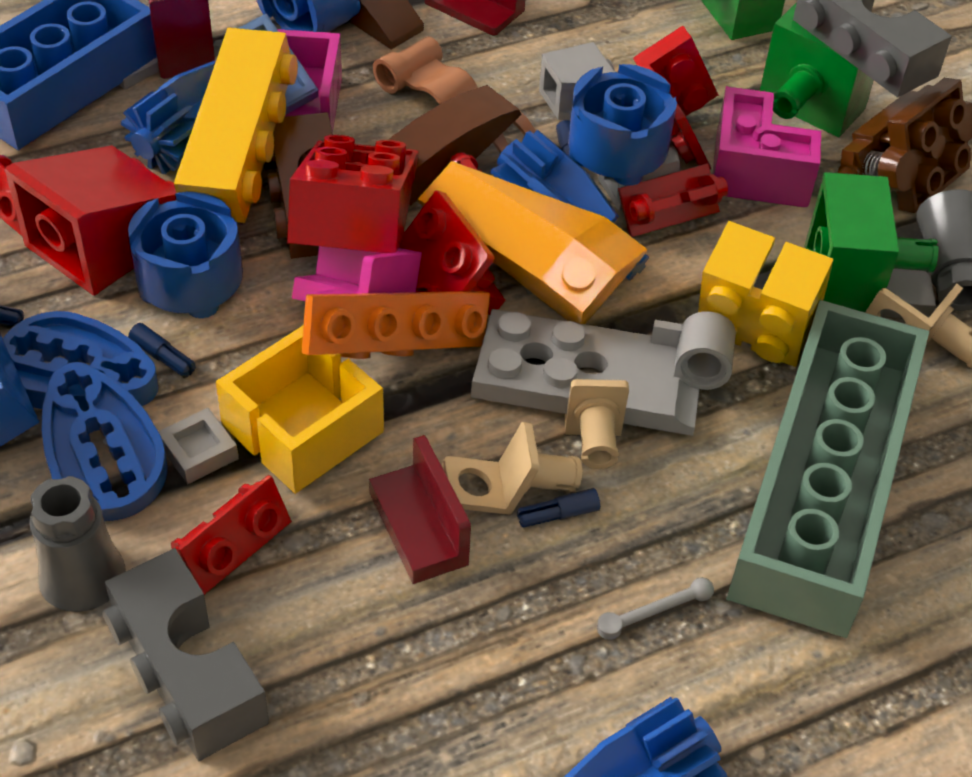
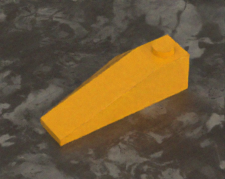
(547, 245)

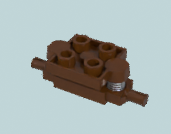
(915, 143)

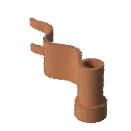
(422, 71)

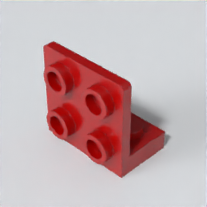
(683, 68)

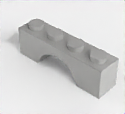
(557, 81)

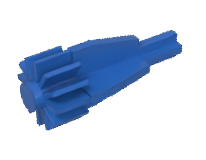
(166, 117)
(550, 171)
(656, 744)

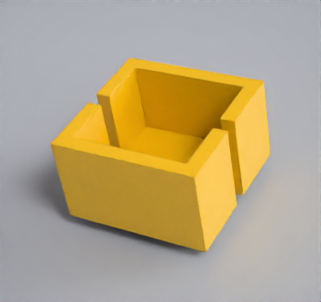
(782, 313)
(293, 412)

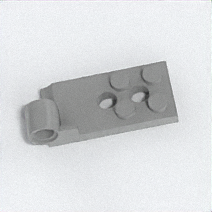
(660, 368)

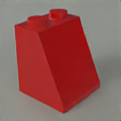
(79, 210)

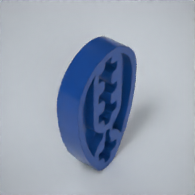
(77, 340)
(127, 430)

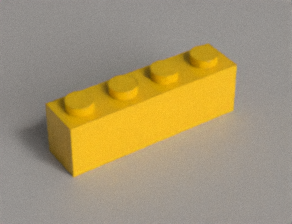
(238, 119)

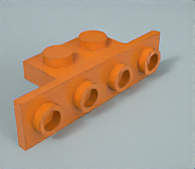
(393, 322)

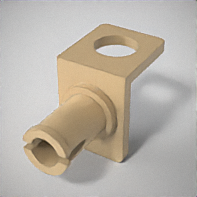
(943, 326)
(597, 414)
(514, 474)

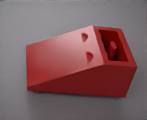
(352, 195)

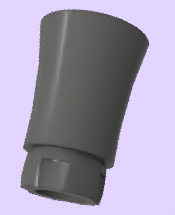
(949, 220)
(72, 545)

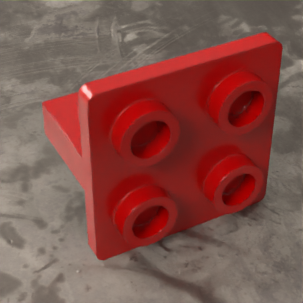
(451, 251)

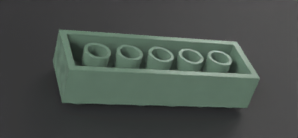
(830, 471)

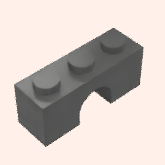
(890, 50)
(206, 696)

